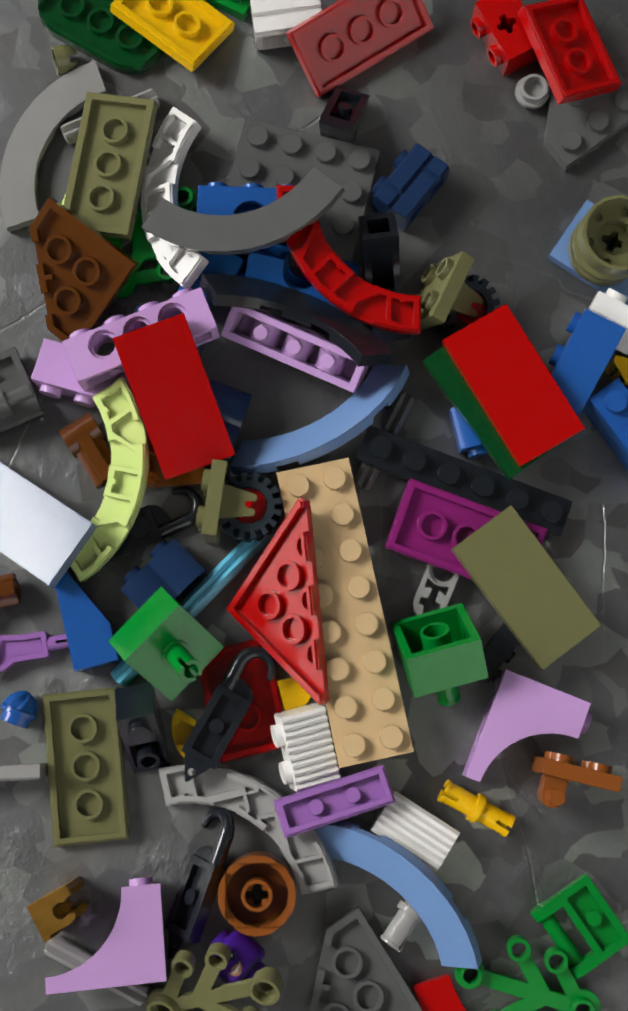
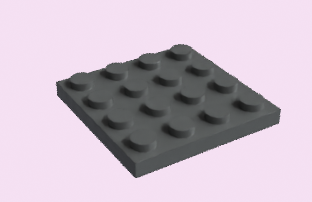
(285, 156)

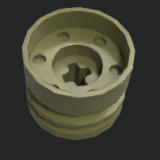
(587, 247)

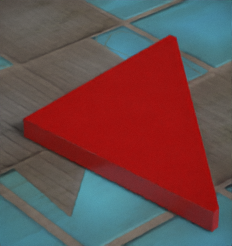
(283, 603)

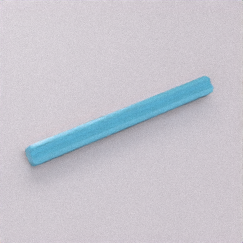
(206, 591)

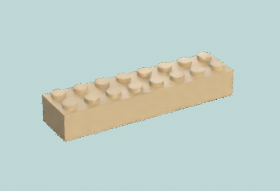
(363, 684)

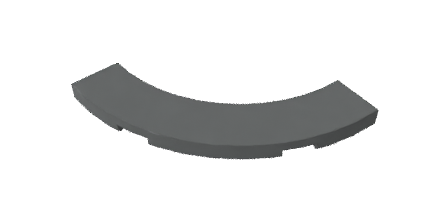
(246, 230)

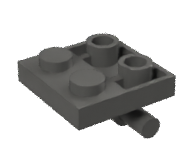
(17, 393)

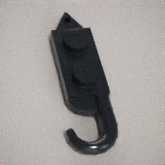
(199, 886)

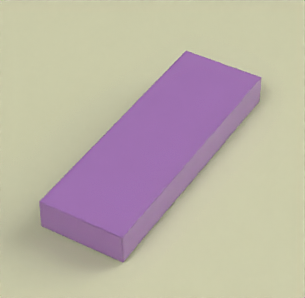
(334, 801)

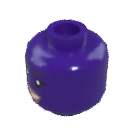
(245, 956)

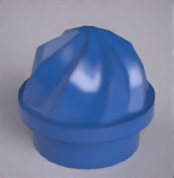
(19, 709)

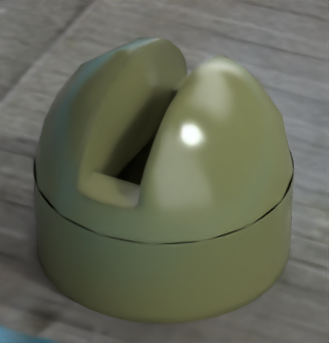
(62, 59)

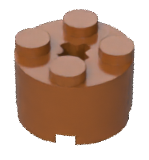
(241, 909)

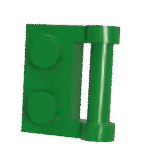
(591, 918)

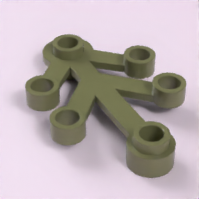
(263, 987)

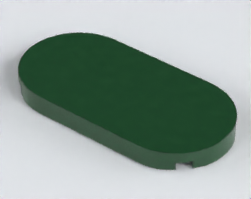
(99, 34)

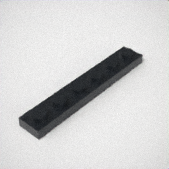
(415, 461)

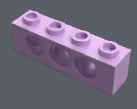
(84, 343)
(293, 346)

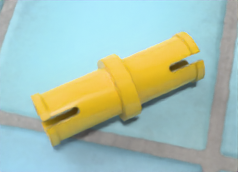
(476, 808)

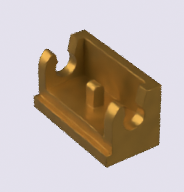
(53, 911)

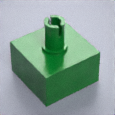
(165, 644)
(440, 652)

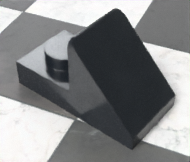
(343, 114)

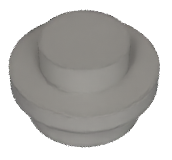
(532, 91)

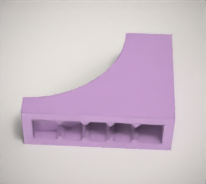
(520, 710)
(132, 951)

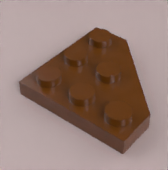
(76, 269)

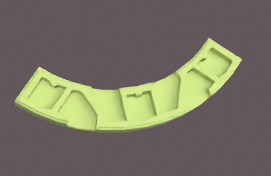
(125, 478)

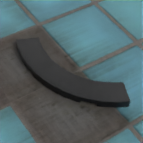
(344, 330)

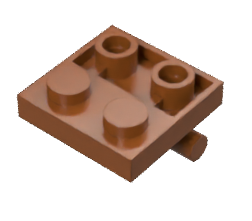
(559, 768)

